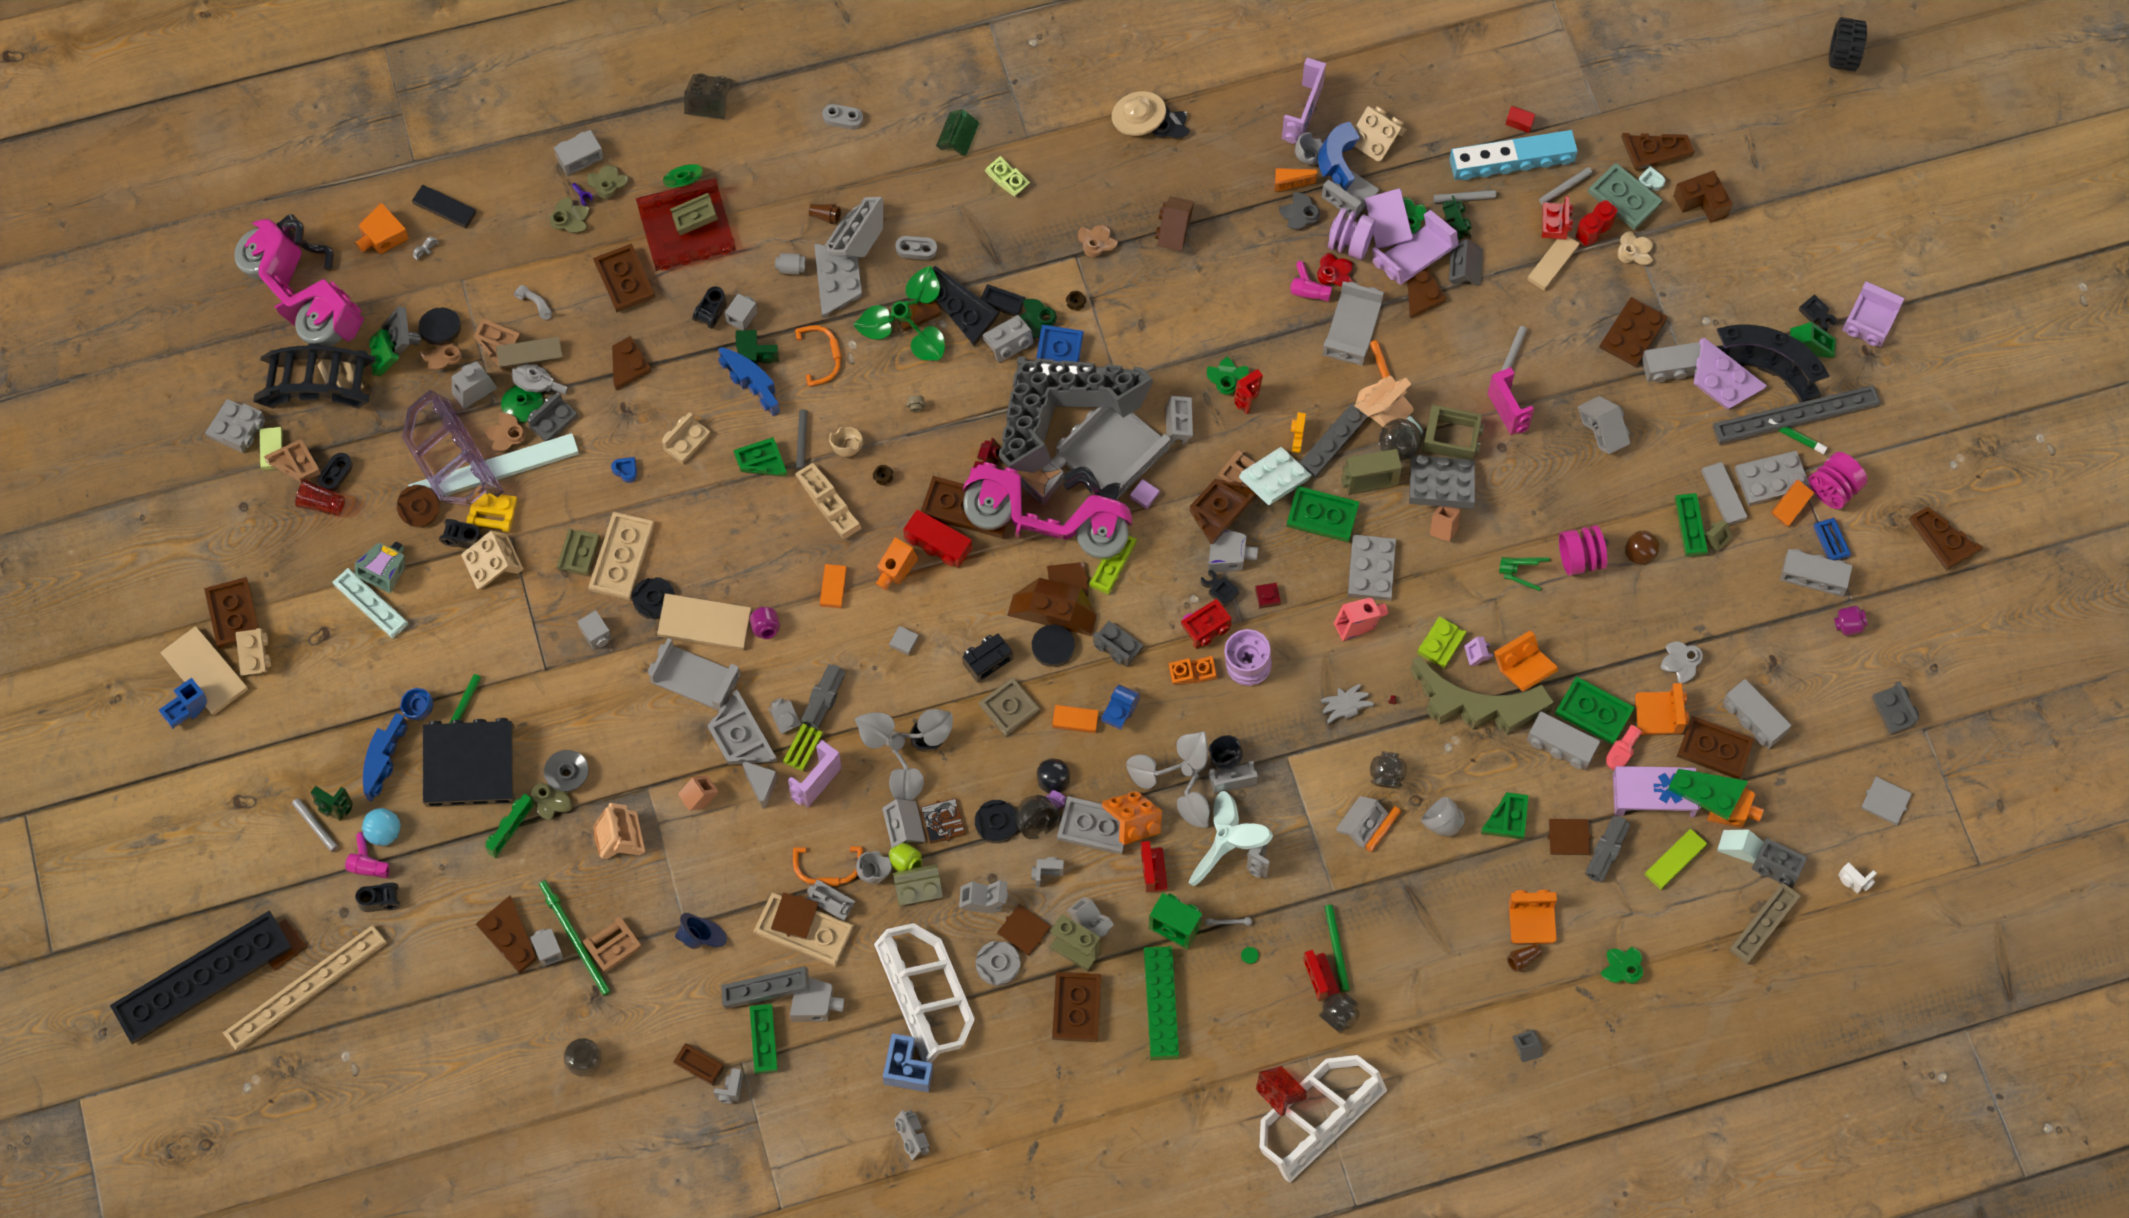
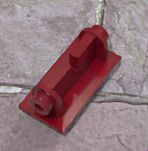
(988, 452)

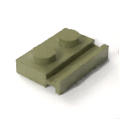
(694, 214)
(578, 552)
(917, 885)

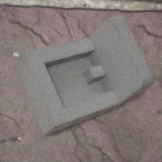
(784, 715)
(1051, 866)

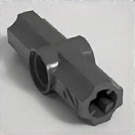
(823, 696)
(1607, 849)

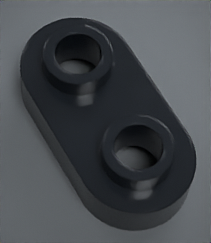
(333, 473)

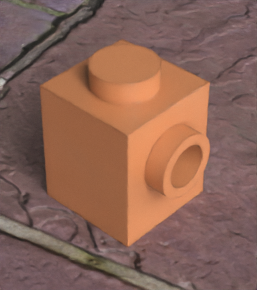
(1445, 523)
(698, 792)

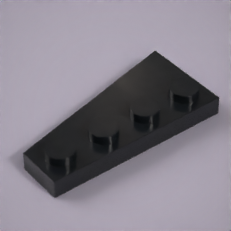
(964, 308)

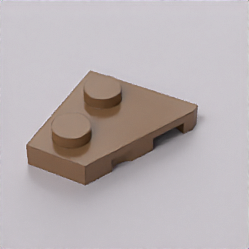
(294, 461)

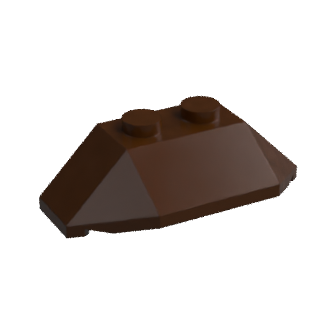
(1054, 603)

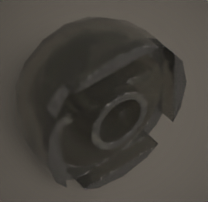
(1400, 435)
(1036, 815)

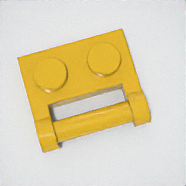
(490, 505)

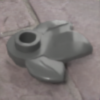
(1297, 211)

